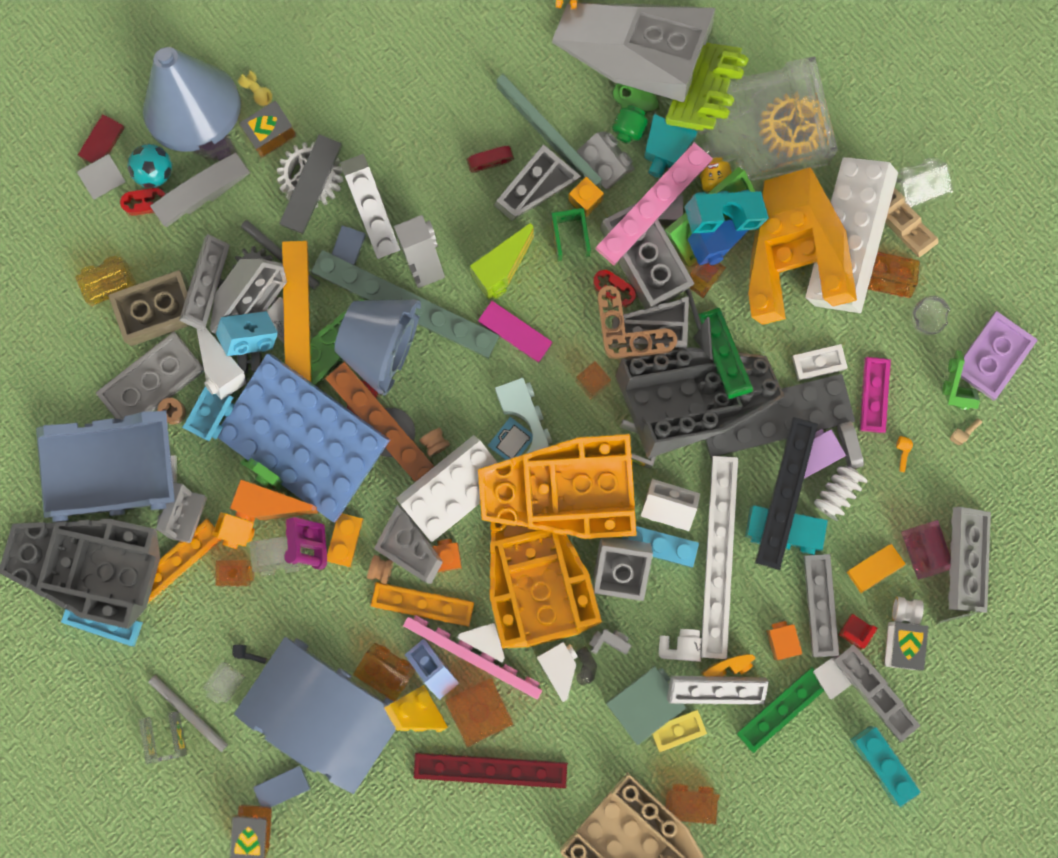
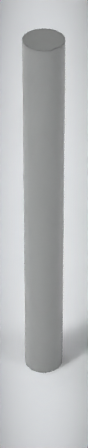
(188, 713)

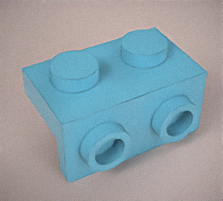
(208, 414)

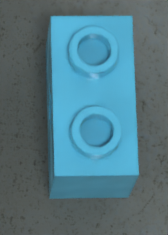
(246, 333)

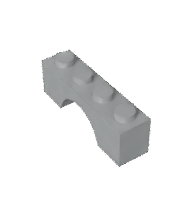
(370, 206)

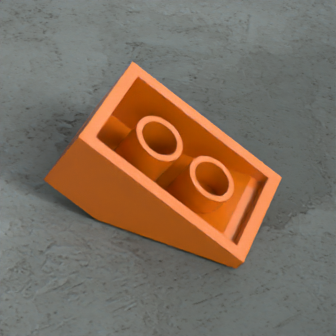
(264, 504)

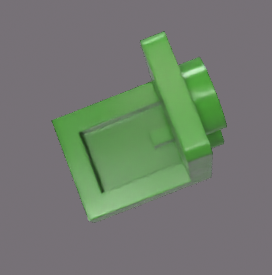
(959, 396)

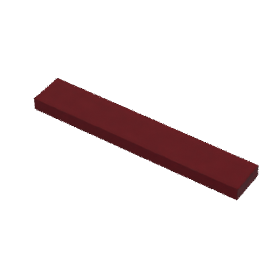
(490, 770)

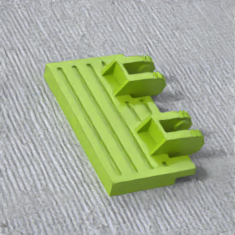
(708, 88)

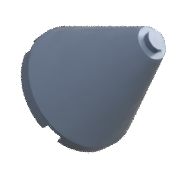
(188, 101)

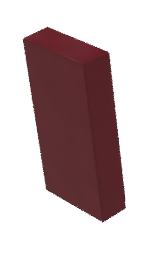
(101, 139)

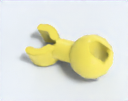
(261, 94)

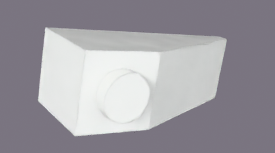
(221, 371)

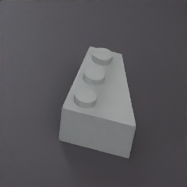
(536, 183)

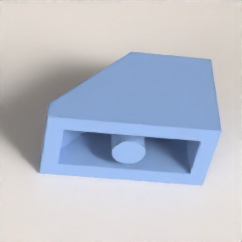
(431, 669)

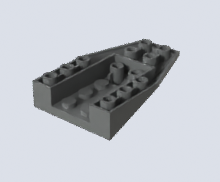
(682, 400)

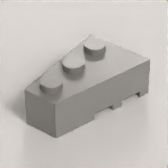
(418, 245)
(664, 316)

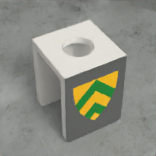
(906, 646)

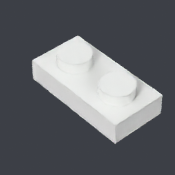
(819, 362)

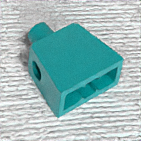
(666, 145)

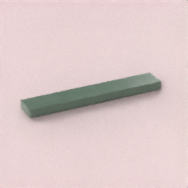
(546, 130)

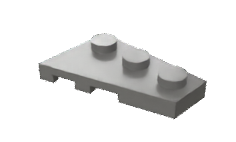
(408, 546)

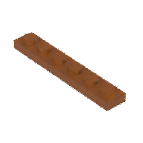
(372, 412)

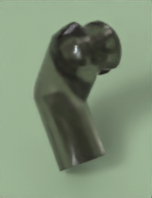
(588, 668)

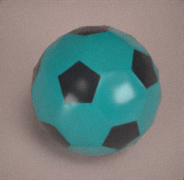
(149, 165)

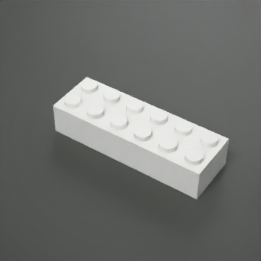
(862, 204)

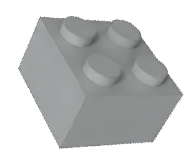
(622, 568)

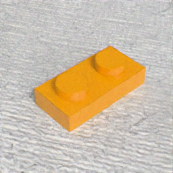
(344, 540)

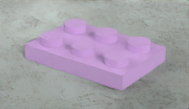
(996, 355)

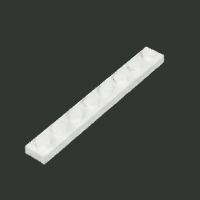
(719, 557)

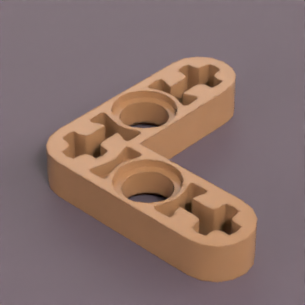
(619, 334)

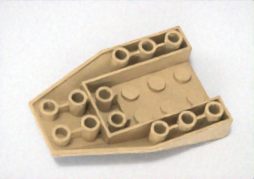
(631, 826)

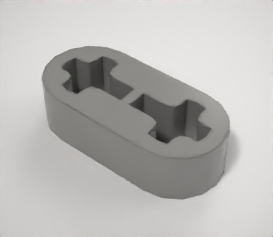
(850, 445)

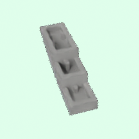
(200, 188)
(877, 693)

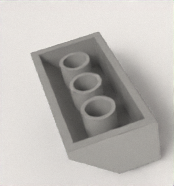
(651, 264)

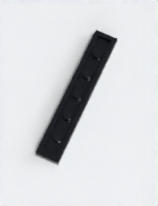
(786, 493)

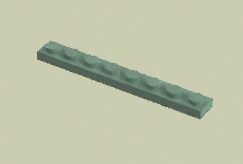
(431, 316)

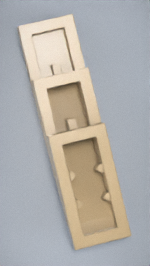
(908, 225)

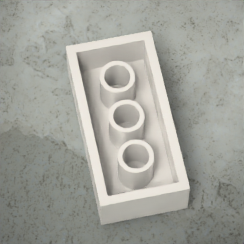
(447, 489)

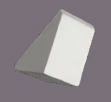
(485, 639)

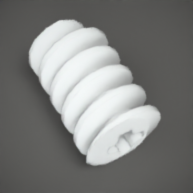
(839, 491)

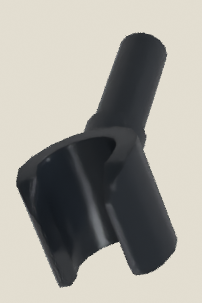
(239, 652)

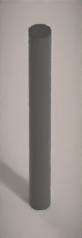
(271, 247)

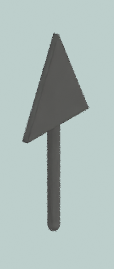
(703, 335)

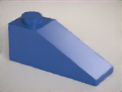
(713, 246)

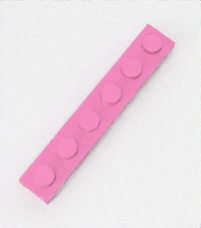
(653, 204)
(482, 661)

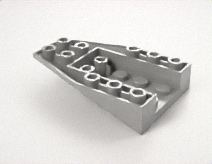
(638, 43)

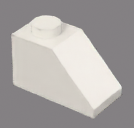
(559, 667)

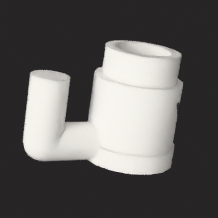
(687, 646)

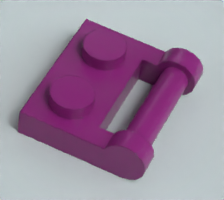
(307, 535)

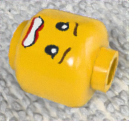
(714, 173)

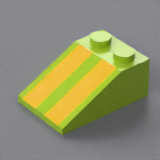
(498, 267)

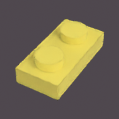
(679, 731)

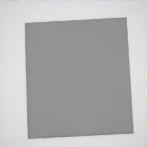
(101, 176)

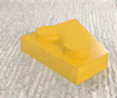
(416, 712)

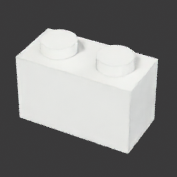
(670, 505)

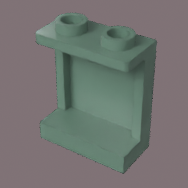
(644, 705)

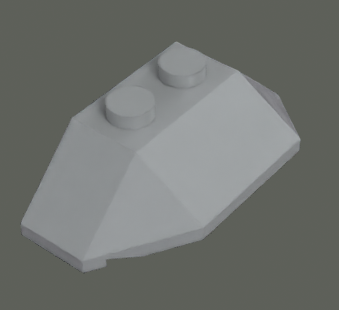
(248, 289)

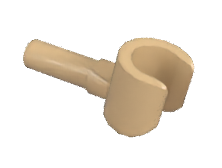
(960, 436)

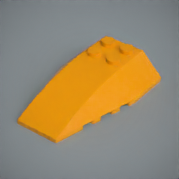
(565, 488)
(538, 587)

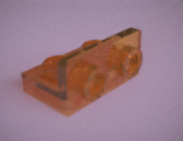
(894, 275)
(384, 671)
(692, 805)

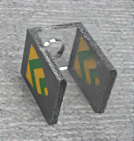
(149, 742)

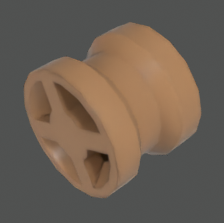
(176, 413)
(434, 442)
(380, 569)

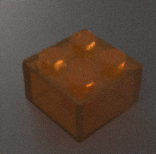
(479, 712)

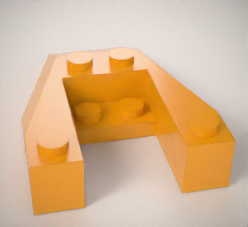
(798, 233)

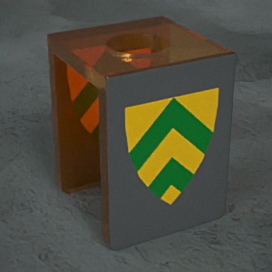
(268, 129)
(251, 832)

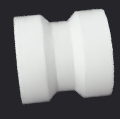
(907, 610)

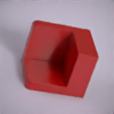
(857, 631)

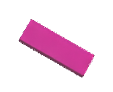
(515, 332)
(875, 395)

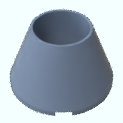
(377, 339)

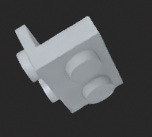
(606, 158)
(182, 516)
(616, 640)

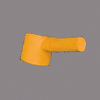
(904, 444)

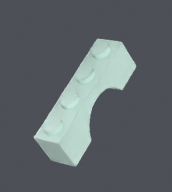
(516, 401)

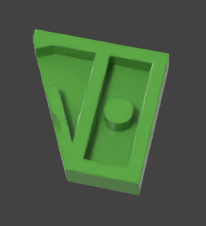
(264, 475)

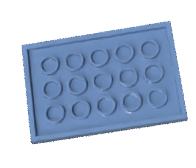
(302, 437)

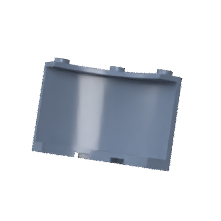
(105, 466)
(317, 715)

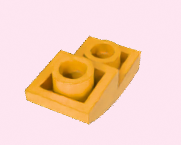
(876, 568)
(736, 664)

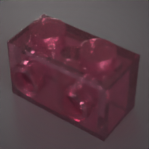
(927, 549)

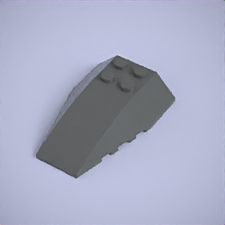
(86, 566)

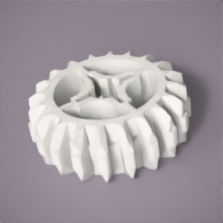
(300, 157)

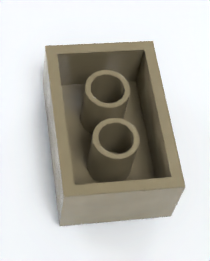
(151, 308)

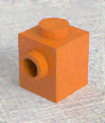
(449, 554)

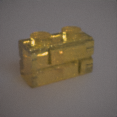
(108, 278)

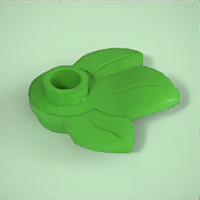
(641, 99)

